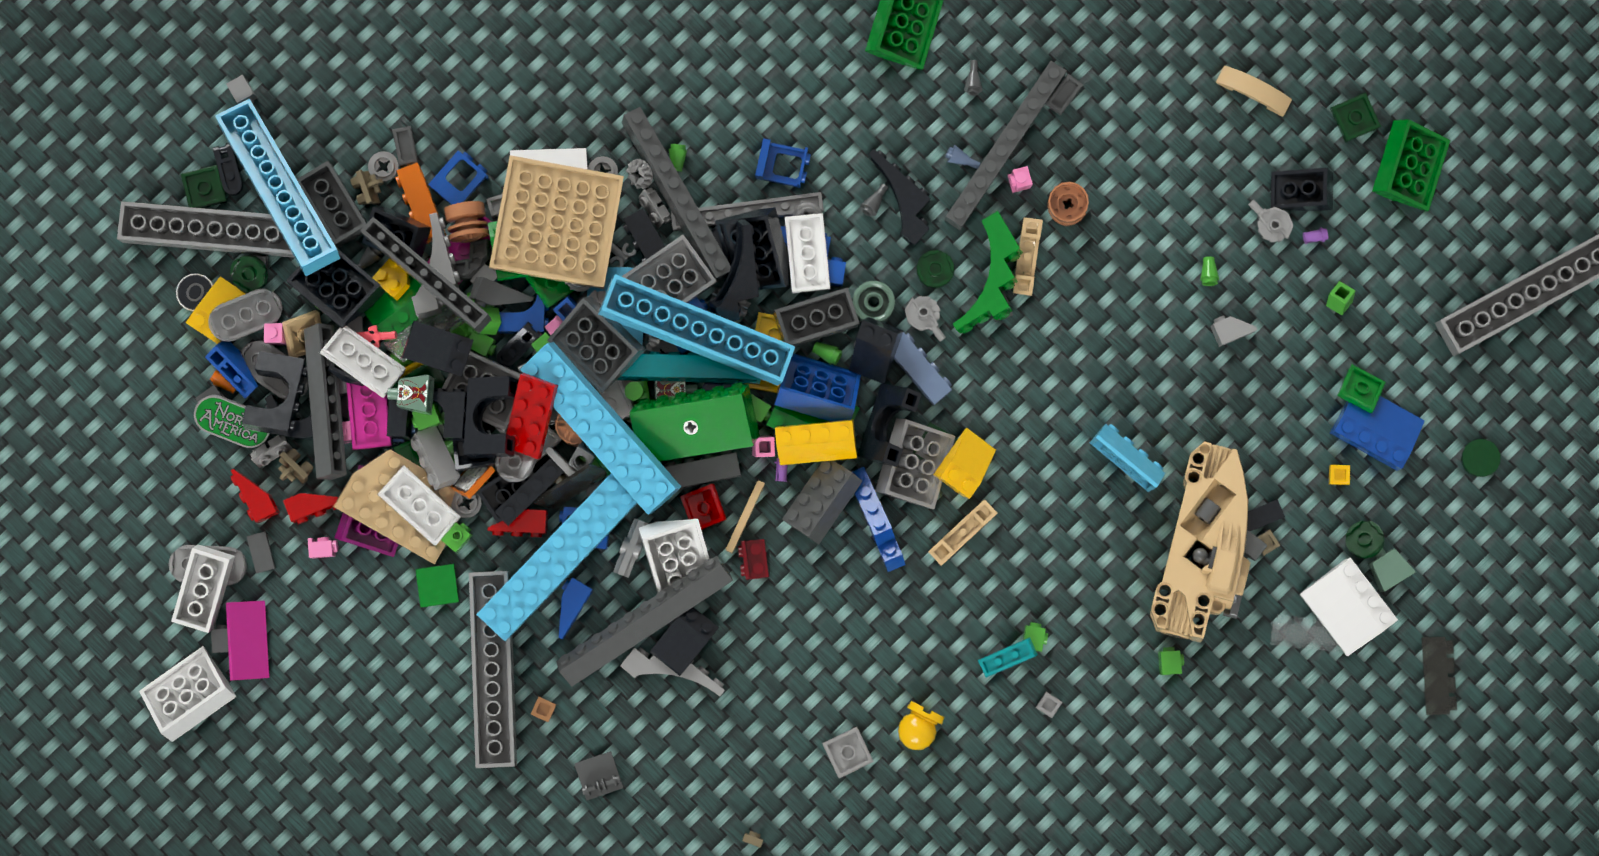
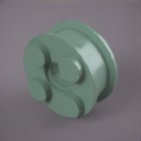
(875, 290)

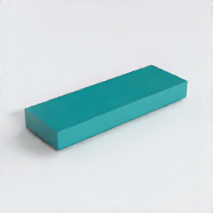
(1007, 657)

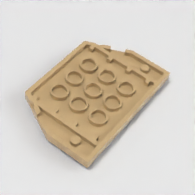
(363, 504)

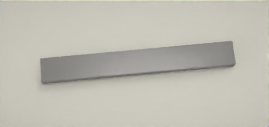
(784, 206)

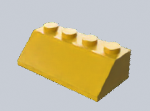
(816, 442)

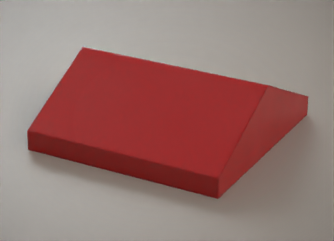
(704, 506)

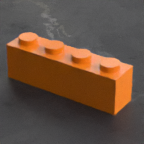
(417, 194)

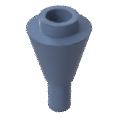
(957, 156)

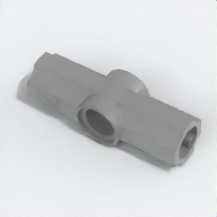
(630, 549)

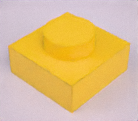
(1339, 474)

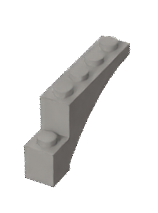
(441, 260)
(639, 663)

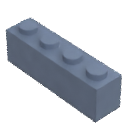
(920, 371)

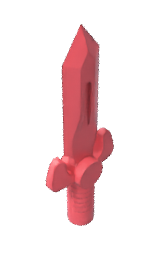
(377, 336)

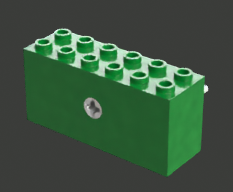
(696, 422)

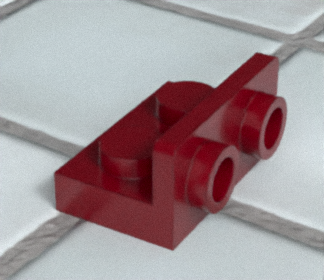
(754, 559)

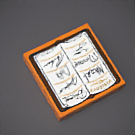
(472, 480)

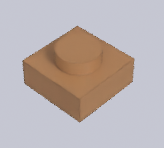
(543, 709)

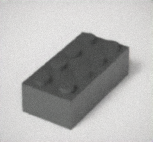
(333, 204)
(816, 318)
(822, 500)

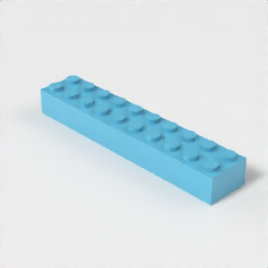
(277, 187)
(696, 330)
(603, 430)
(557, 558)

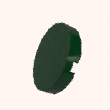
(935, 268)
(248, 273)
(1480, 458)
(1365, 539)

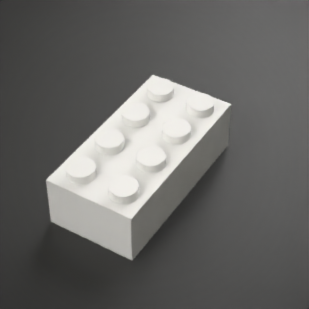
(203, 588)

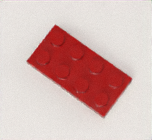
(531, 414)

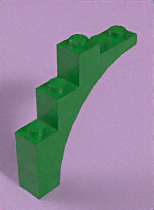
(1000, 277)

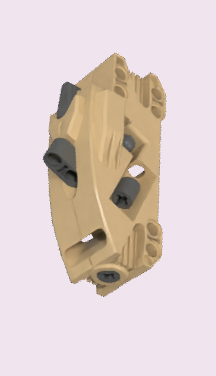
(1216, 521)

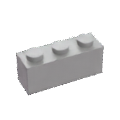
(435, 458)

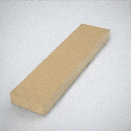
(745, 517)

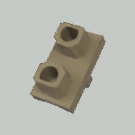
(369, 187)
(290, 467)

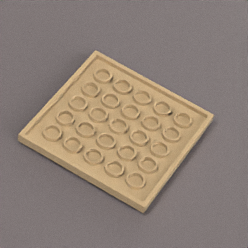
(556, 222)

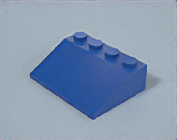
(818, 389)
(1383, 434)

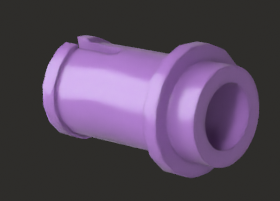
(1315, 236)
(781, 471)

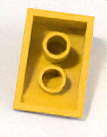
(219, 293)
(966, 464)

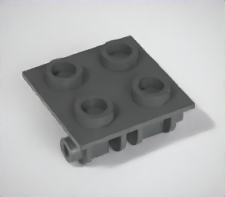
(598, 775)

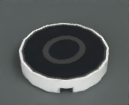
(192, 290)

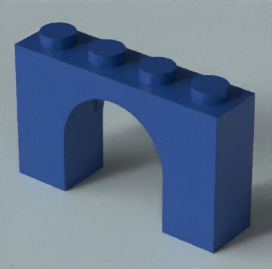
(513, 321)

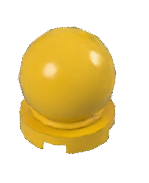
(918, 728)

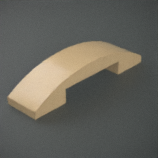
(1254, 89)
(1027, 262)
(962, 532)

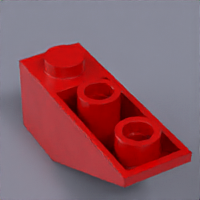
(259, 502)
(306, 505)
(529, 521)

